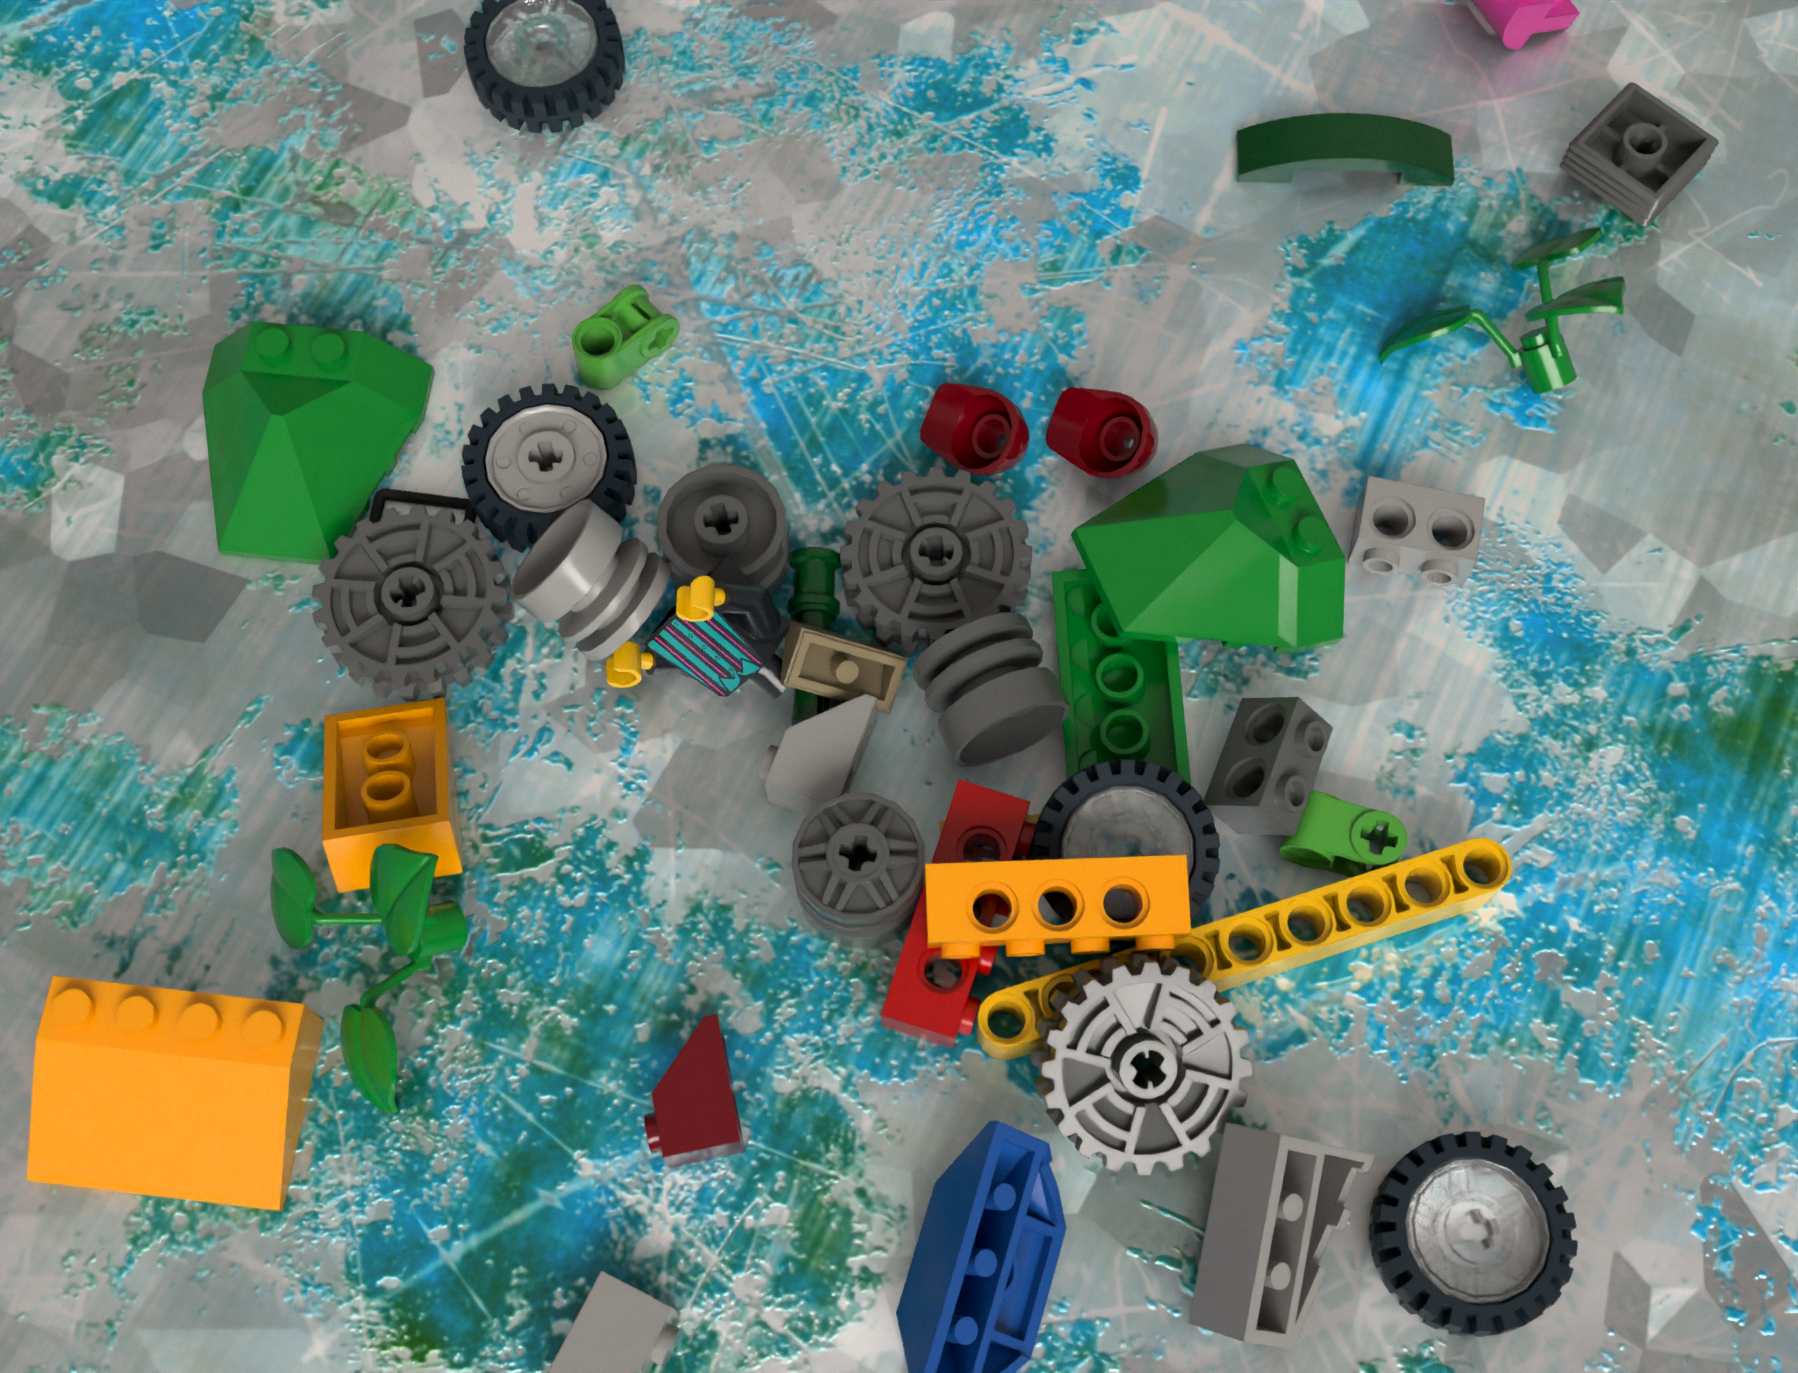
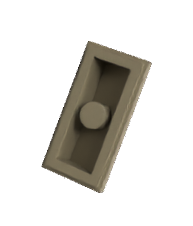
(840, 665)

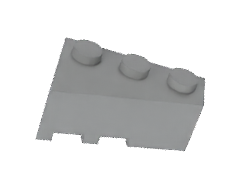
(1268, 1231)

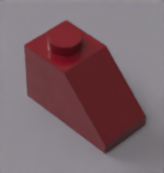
(696, 1102)

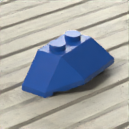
(984, 1258)

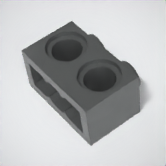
(1268, 766)

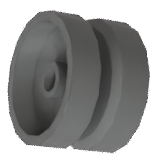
(721, 515)

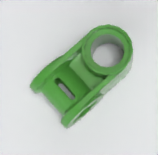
(630, 333)
(1336, 837)

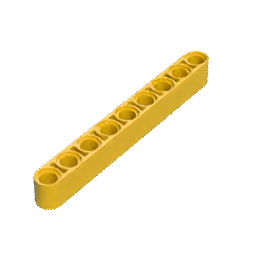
(1268, 929)

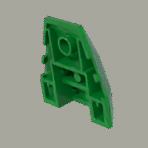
(304, 434)
(1220, 554)

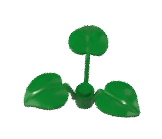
(1542, 349)
(400, 893)

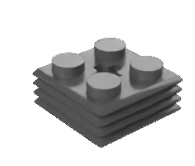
(1638, 154)

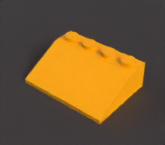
(170, 1092)

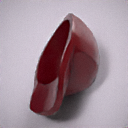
(969, 429)
(1095, 432)

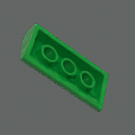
(1118, 688)

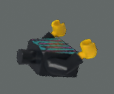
(714, 633)

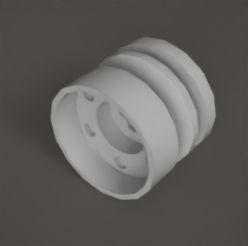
(590, 580)

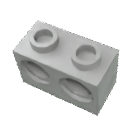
(1416, 517)

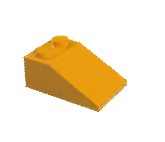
(389, 783)

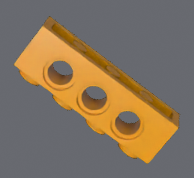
(1155, 883)

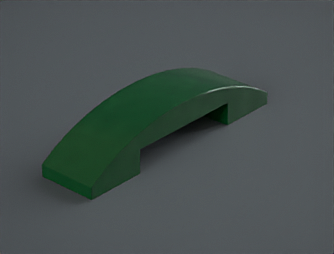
(1344, 143)

